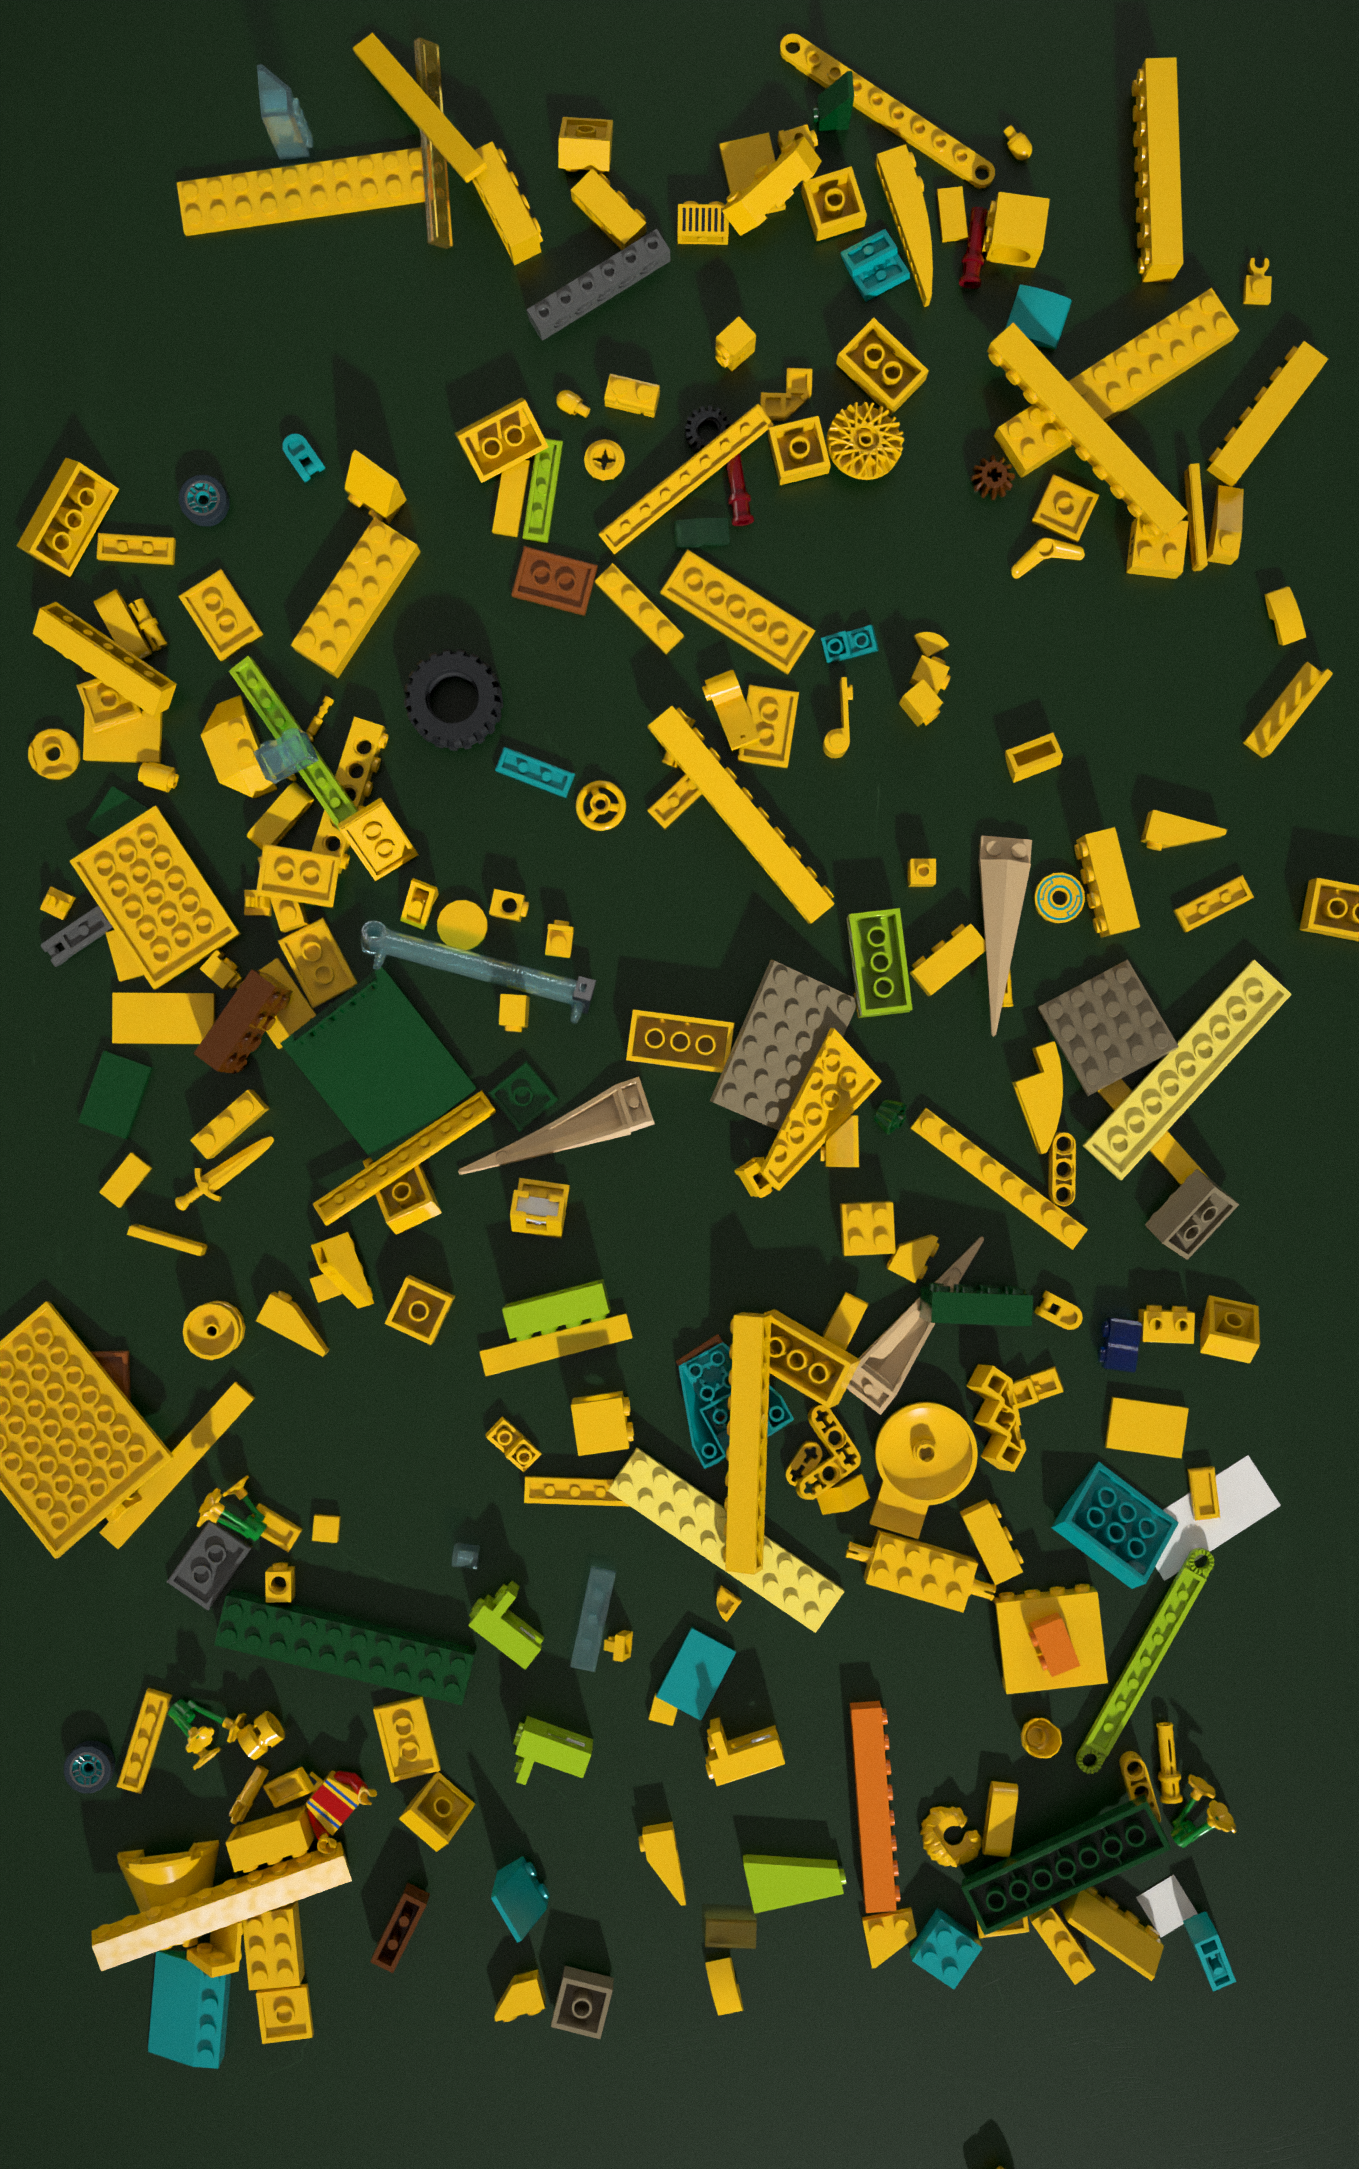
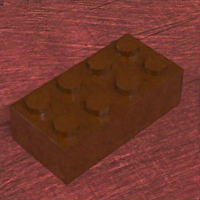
(243, 1022)

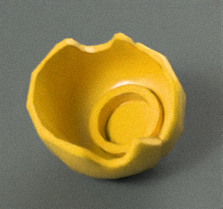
(1041, 1738)

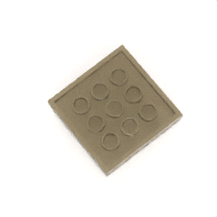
(1107, 1027)

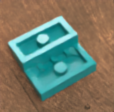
(875, 265)
(1040, 315)

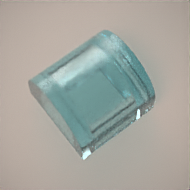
(466, 1556)

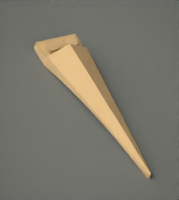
(1003, 882)
(603, 1118)
(894, 1352)

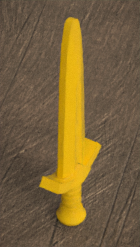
(220, 1175)

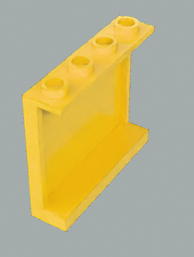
(1082, 1621)

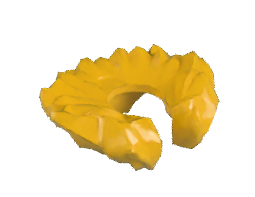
(935, 1844)

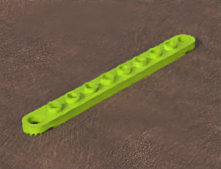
(1145, 1660)

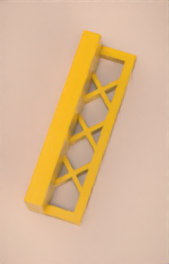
(1287, 709)

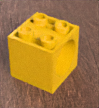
(1015, 229)
(602, 1423)

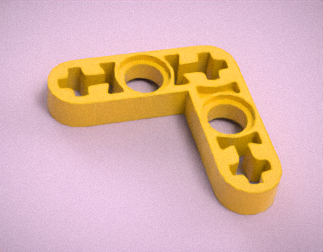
(836, 1459)

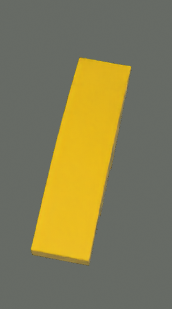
(845, 1320)

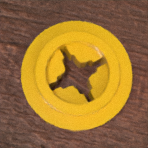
(596, 451)

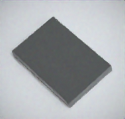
(209, 1564)

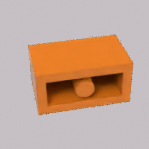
(1054, 1644)

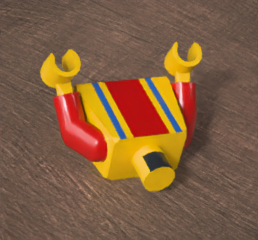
(334, 1802)

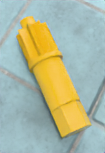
(248, 1794)

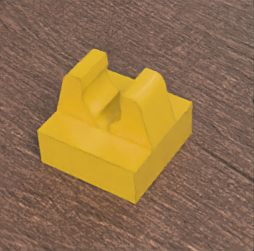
(57, 903)
(256, 905)
(619, 1645)

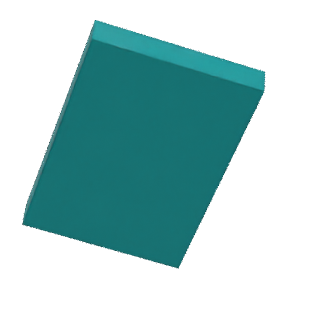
(696, 1673)

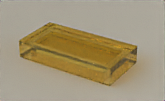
(730, 1933)

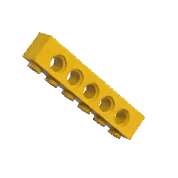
(360, 732)

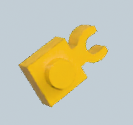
(1257, 286)

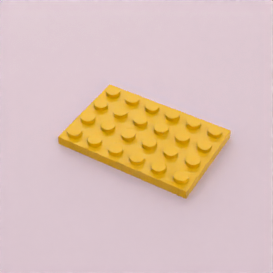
(155, 897)

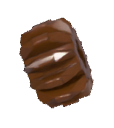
(999, 471)

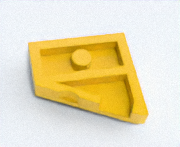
(888, 1933)

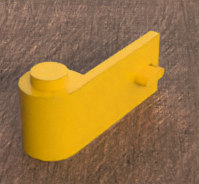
(731, 709)
(838, 740)

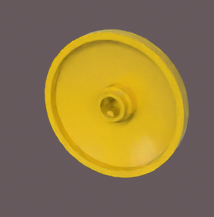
(926, 1453)

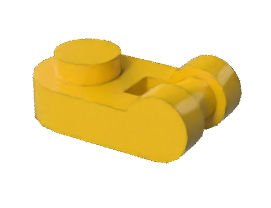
(1067, 1315)

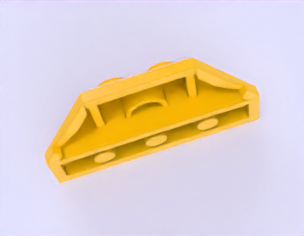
(230, 746)

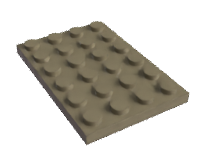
(780, 1043)

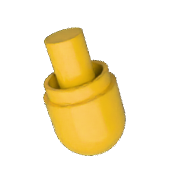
(1018, 144)
(571, 403)

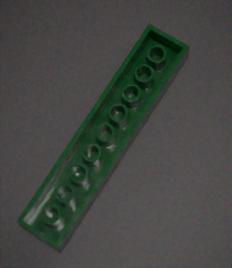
(345, 1646)

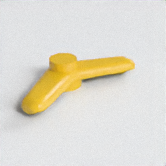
(1045, 549)

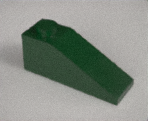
(835, 105)

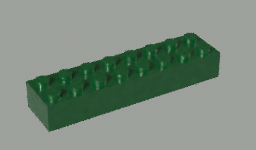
(1065, 1864)

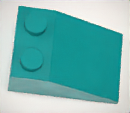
(519, 1897)

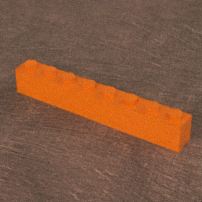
(873, 1806)

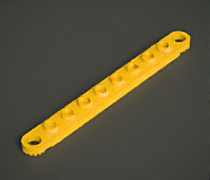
(890, 113)

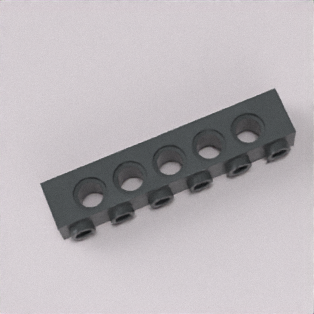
(599, 284)

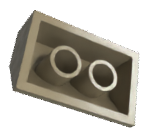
(1191, 1214)

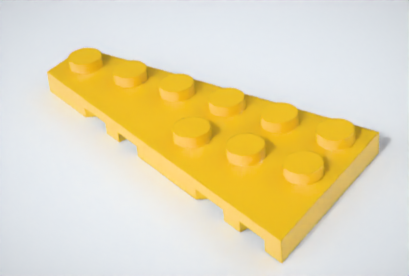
(826, 1099)

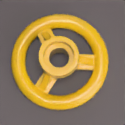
(588, 820)

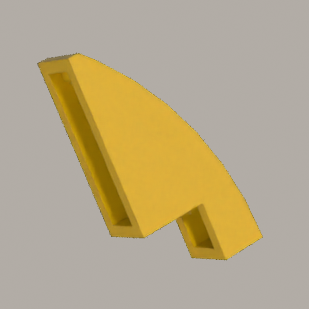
(1042, 1096)

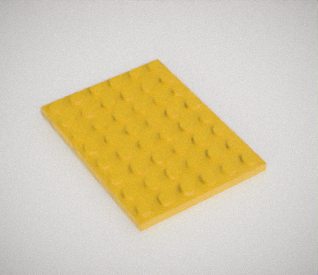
(67, 1433)

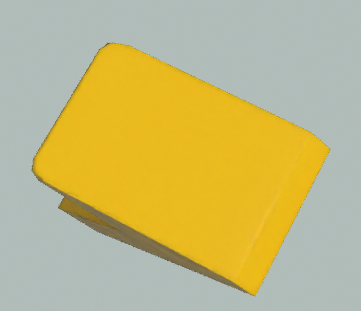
(419, 903)

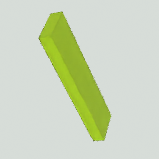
(542, 492)

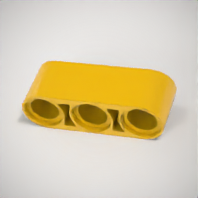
(122, 624)
(280, 816)
(1067, 1180)
(1137, 1778)
(1000, 1819)

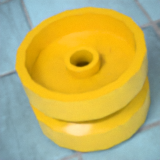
(201, 1322)

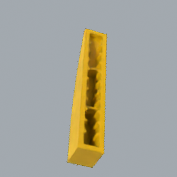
(909, 213)

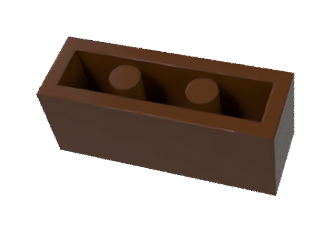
(400, 1927)

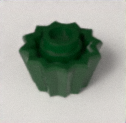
(890, 1115)

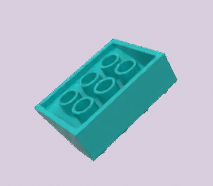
(1115, 1526)
(188, 2012)

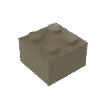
(582, 2002)

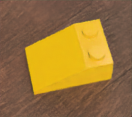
(373, 488)
(407, 1200)

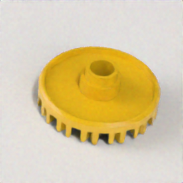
(864, 441)

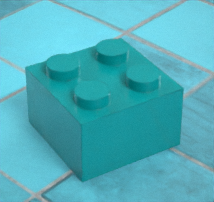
(945, 1948)

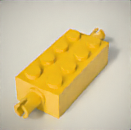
(920, 1570)

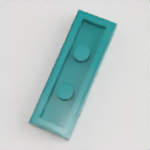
(535, 772)

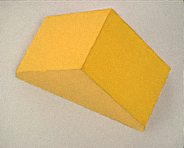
(844, 1495)

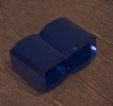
(1121, 1344)

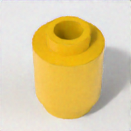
(158, 776)

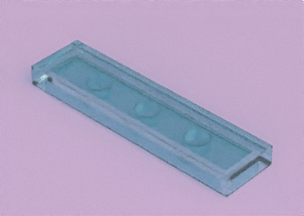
(593, 1619)

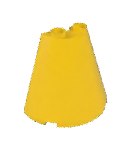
(169, 1876)

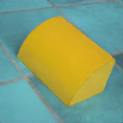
(1033, 757)

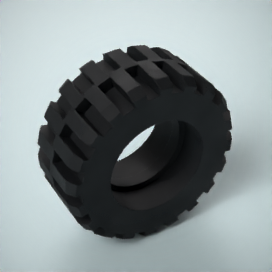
(446, 666)

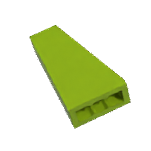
(790, 1880)

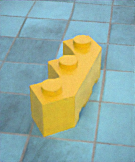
(771, 185)
(999, 1417)

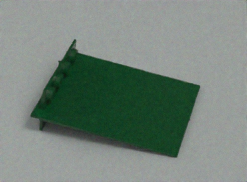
(378, 1065)

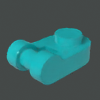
(296, 450)

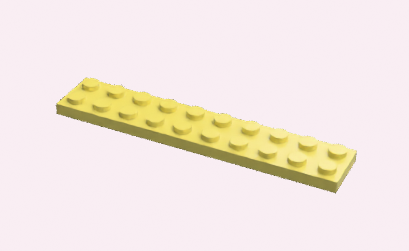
(1187, 1070)
(700, 1525)

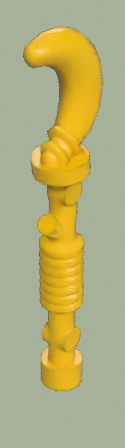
(316, 723)

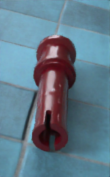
(973, 259)
(739, 497)

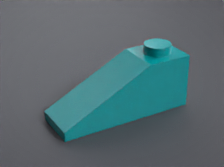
(1209, 1950)

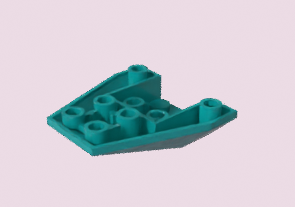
(706, 1398)

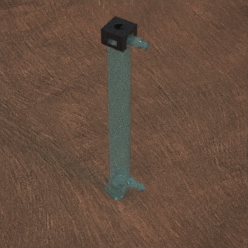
(477, 966)

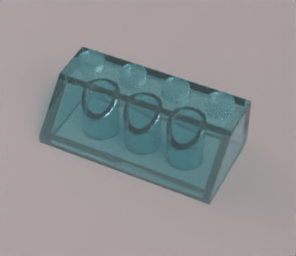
(283, 117)

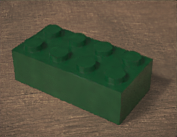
(976, 1306)

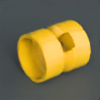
(257, 1737)

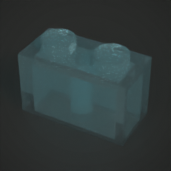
(285, 755)

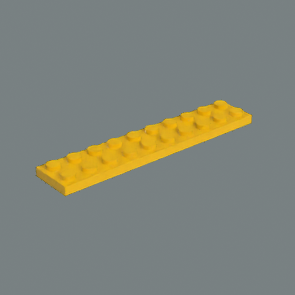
(301, 191)

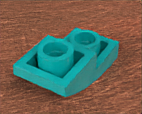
(849, 644)

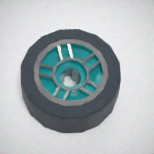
(210, 488)
(76, 1767)

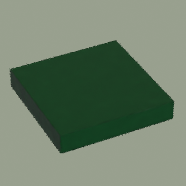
(114, 812)
(523, 1096)

